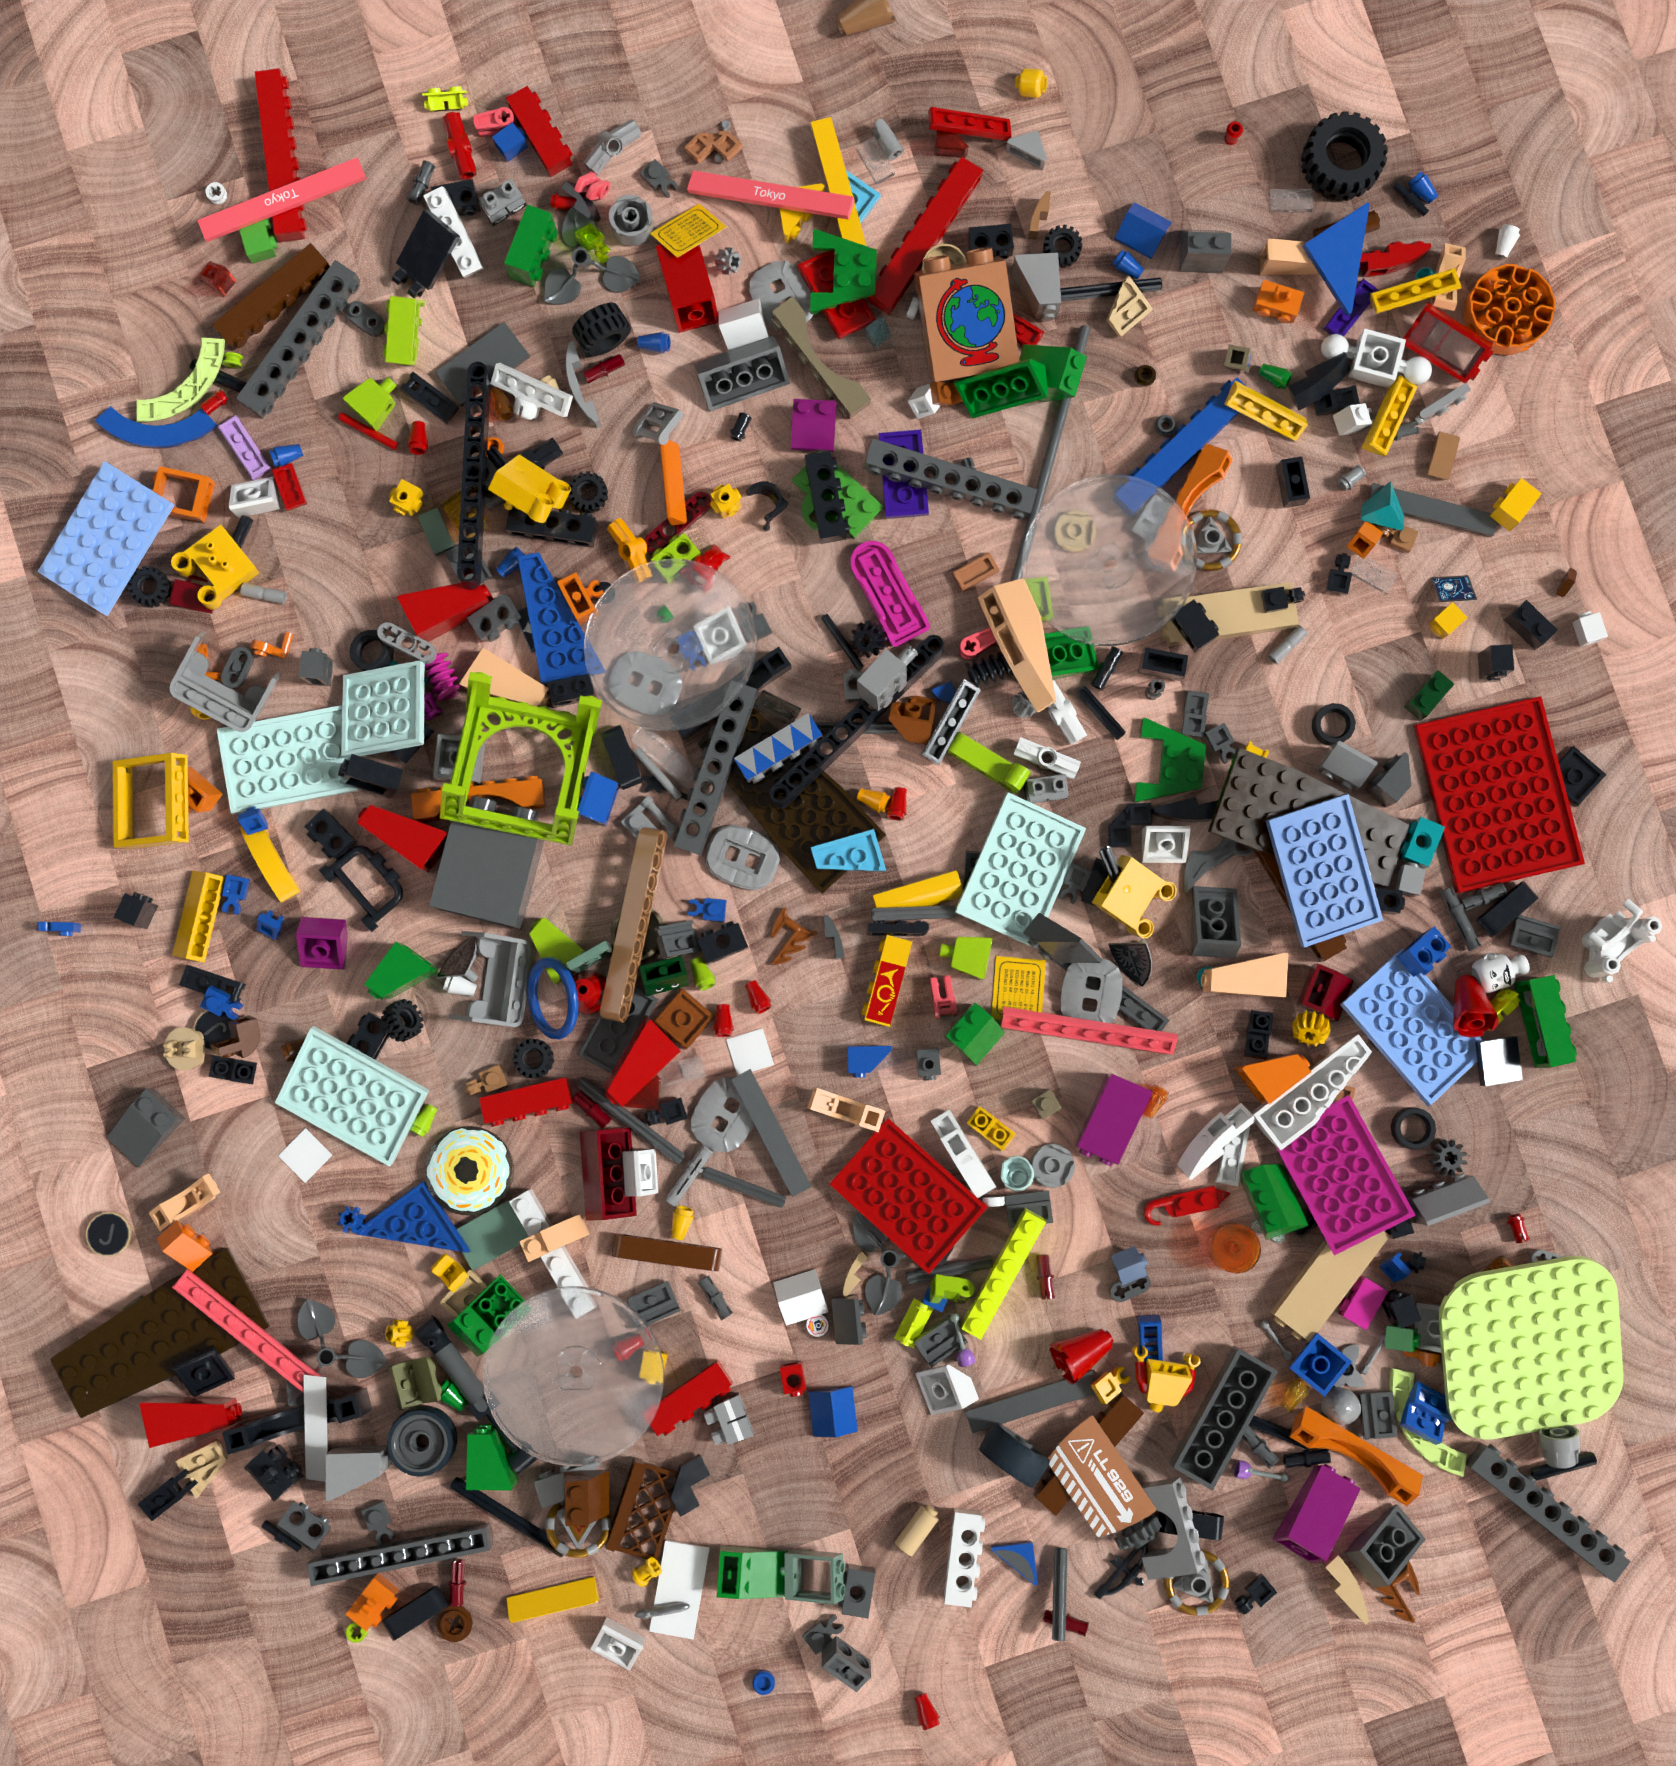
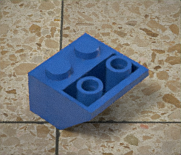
(597, 798)

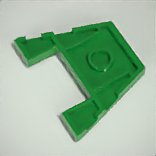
(853, 271)
(1180, 763)

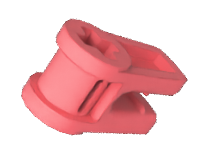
(493, 121)
(593, 186)
(980, 641)
(939, 1002)

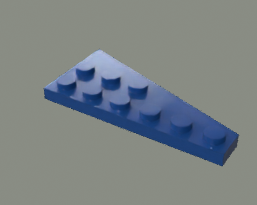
(553, 625)

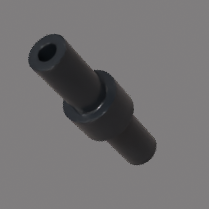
(1410, 199)
(280, 1536)

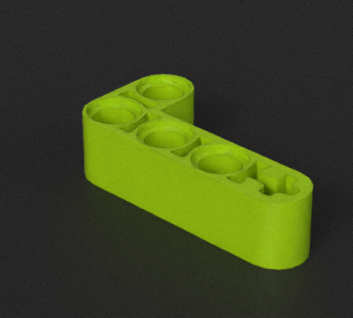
(988, 763)

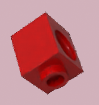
(797, 1369)

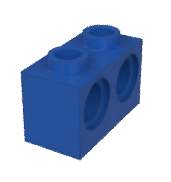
(1424, 951)

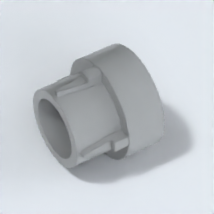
(1560, 1446)

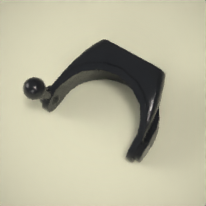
(769, 490)

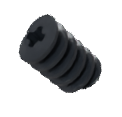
(988, 669)

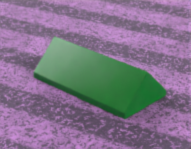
(1003, 387)

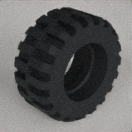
(1352, 131)

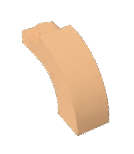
(1451, 257)
(846, 1109)
(185, 1203)
(554, 1237)

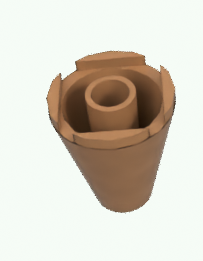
(865, 15)

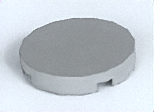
(1052, 1165)

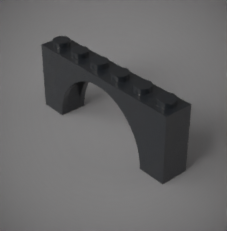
(259, 1430)

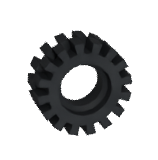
(1066, 234)
(581, 481)
(154, 598)
(411, 1017)
(523, 1049)

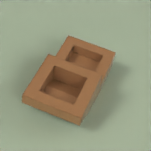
(1040, 213)
(1443, 455)

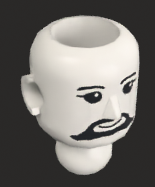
(1498, 971)

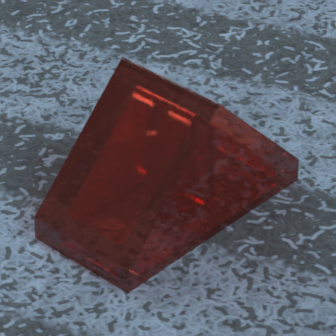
(950, 145)
(217, 278)
(648, 1096)

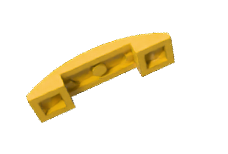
(271, 864)

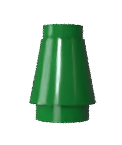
(1275, 375)
(452, 1396)

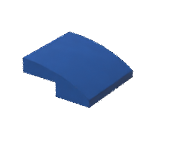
(1425, 1413)

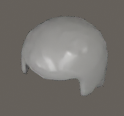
(1341, 1406)

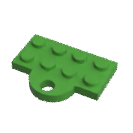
(859, 504)

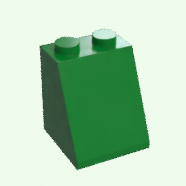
(1063, 368)
(398, 972)
(975, 1033)
(487, 1461)

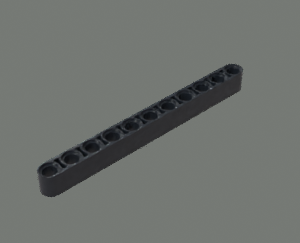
(474, 484)
(853, 731)

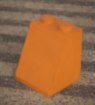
(1273, 1076)

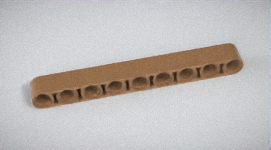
(633, 924)

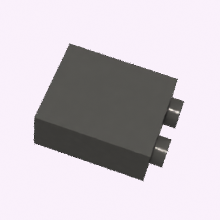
(487, 870)

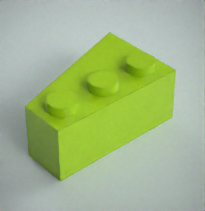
(402, 330)

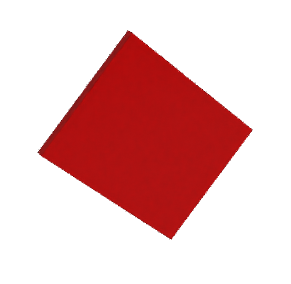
(1498, 794)

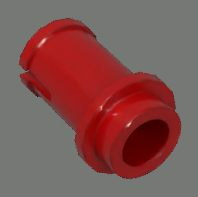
(1233, 132)
(562, 202)
(214, 402)
(1517, 1226)

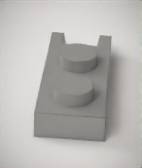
(1441, 406)

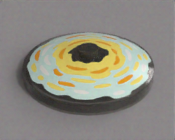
(469, 1170)

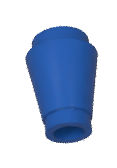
(1423, 187)
(1127, 264)
(655, 342)
(285, 454)
(509, 562)

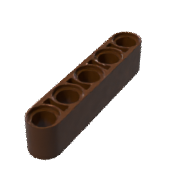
(667, 1252)

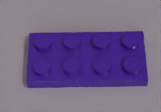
(899, 497)

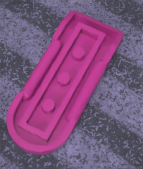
(888, 592)

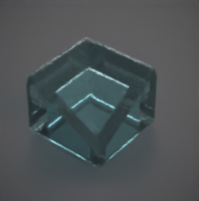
(877, 332)

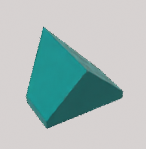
(1384, 509)

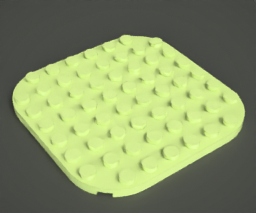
(1531, 1347)

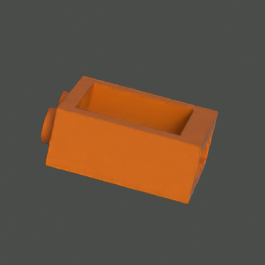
(202, 498)

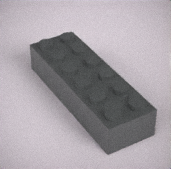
(1223, 1417)

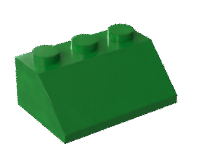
(1273, 1200)

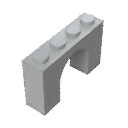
(1186, 1557)

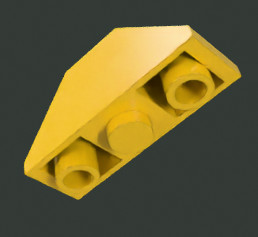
(793, 220)

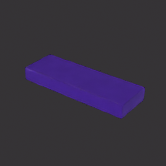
(1341, 323)

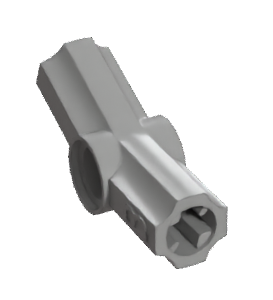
(620, 138)

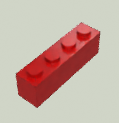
(539, 131)
(526, 1100)
(690, 1396)

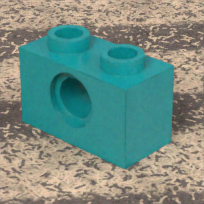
(1430, 833)

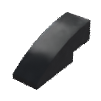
(1319, 381)
(1186, 811)

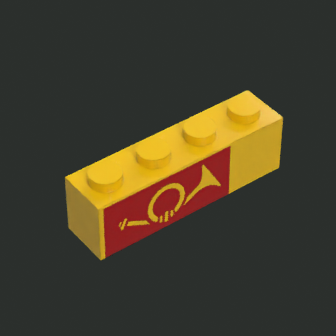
(888, 980)

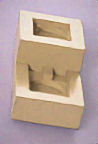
(851, 1278)

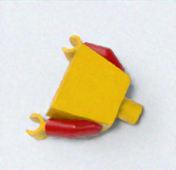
(1164, 1381)

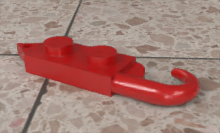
(1186, 1203)

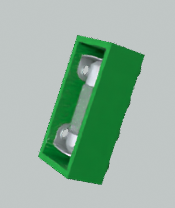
(1545, 1022)

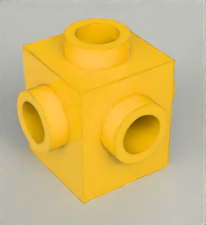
(406, 498)
(728, 507)

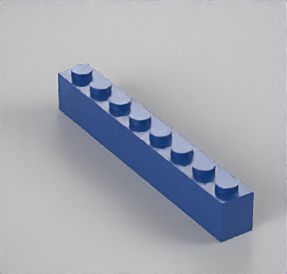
(1188, 439)

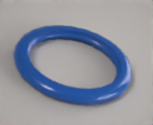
(572, 997)

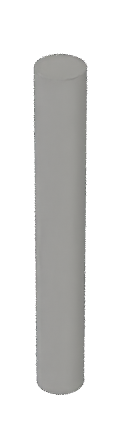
(655, 771)

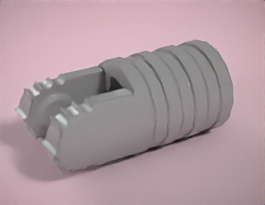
(887, 140)

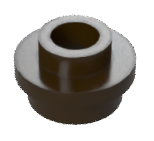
(1147, 370)

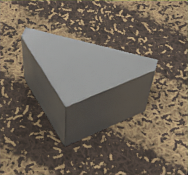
(1028, 148)

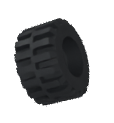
(601, 329)

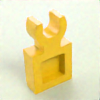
(1108, 1384)

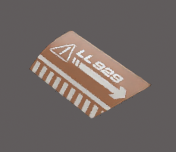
(1099, 1480)

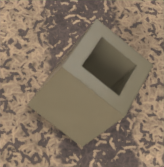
(1238, 358)
(1045, 1104)

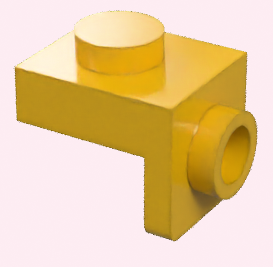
(450, 1272)

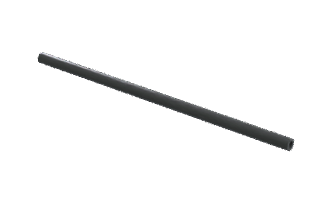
(1049, 457)

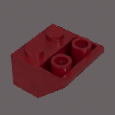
(1325, 991)

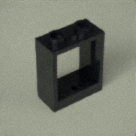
(370, 776)

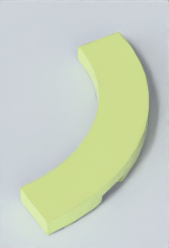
(190, 390)
(1446, 1458)

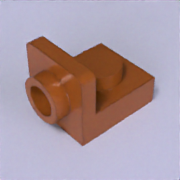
(944, 394)

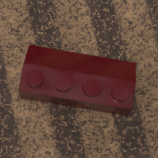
(605, 1175)

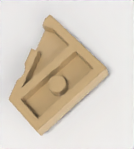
(1128, 308)
(202, 1464)

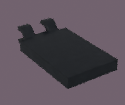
(425, 253)

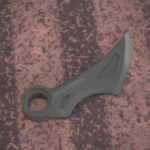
(1201, 862)

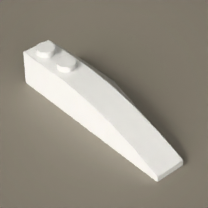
(1310, 1097)

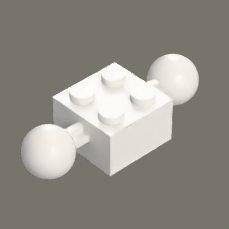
(1377, 358)

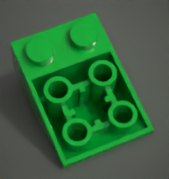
(484, 1314)
(751, 1573)

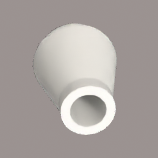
(1506, 240)
(459, 986)

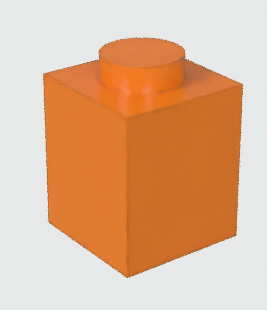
(1364, 539)

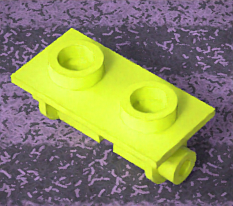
(454, 97)
(1505, 1002)
(913, 1323)

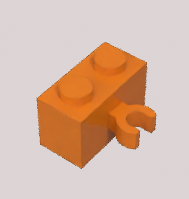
(1278, 301)
(579, 597)
(201, 793)
(185, 1245)
(372, 1601)

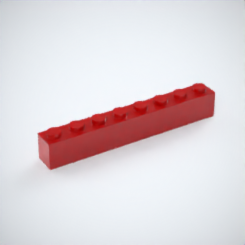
(279, 148)
(926, 234)

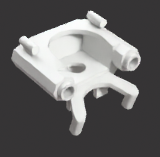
(1615, 938)

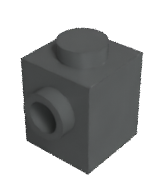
(928, 1063)

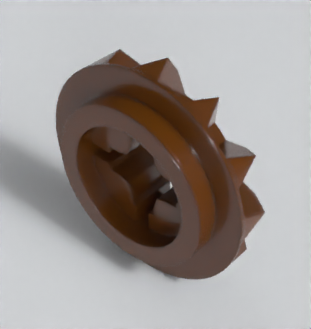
(459, 1632)

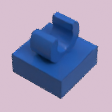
(252, 820)
(268, 925)
(1395, 1268)

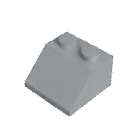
(1346, 766)

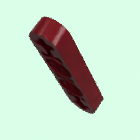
(679, 529)

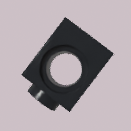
(1398, 901)

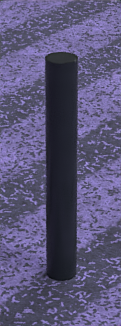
(842, 642)

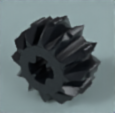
(860, 642)

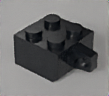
(274, 1471)

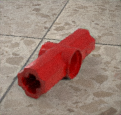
(459, 145)

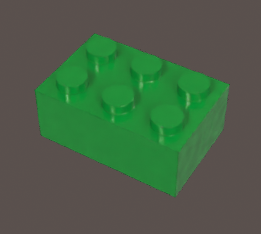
(531, 246)

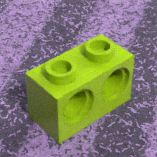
(670, 551)

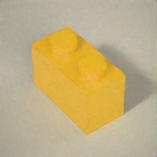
(1515, 504)

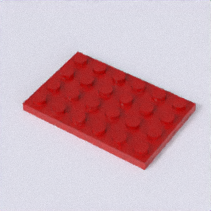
(908, 1196)

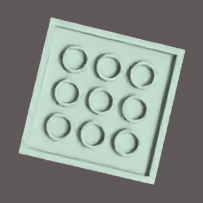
(383, 709)

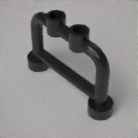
(377, 860)

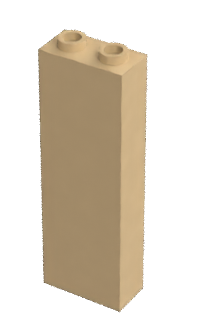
(1239, 614)
(1323, 1286)

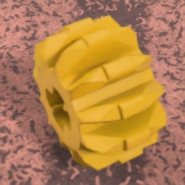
(1311, 1028)

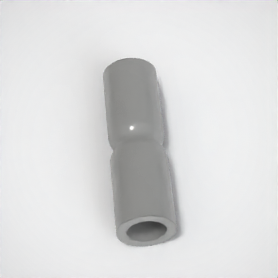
(263, 593)
(1286, 646)

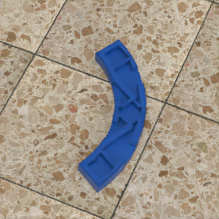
(156, 435)

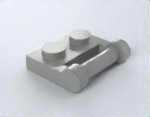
(658, 416)
(637, 820)

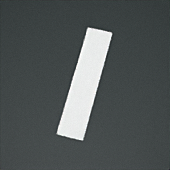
(315, 1427)

